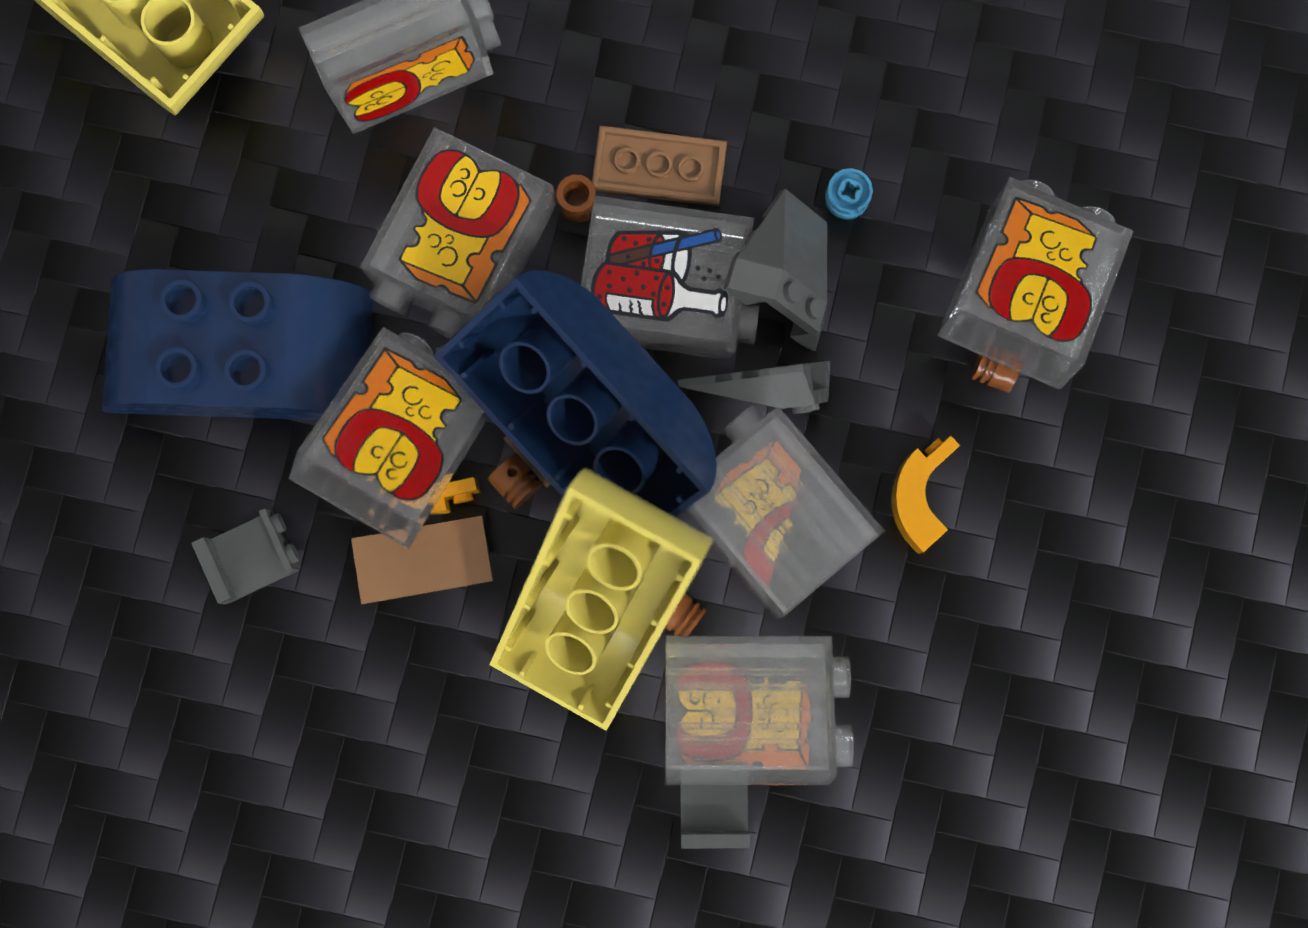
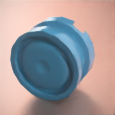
(848, 193)

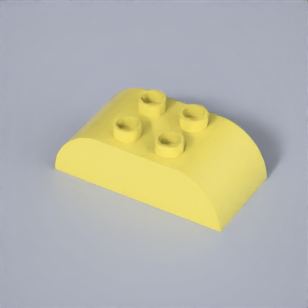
(160, 44)
(598, 597)

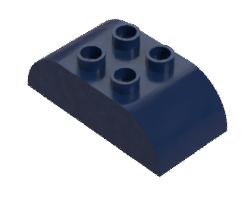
(231, 343)
(581, 393)

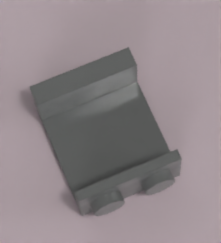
(247, 557)
(714, 816)

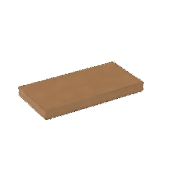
(659, 166)
(439, 559)

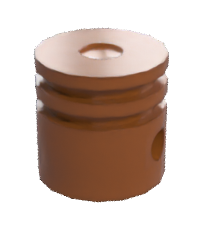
(576, 198)
(994, 374)
(518, 487)
(685, 616)

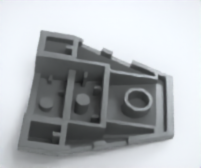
(786, 267)
(780, 387)

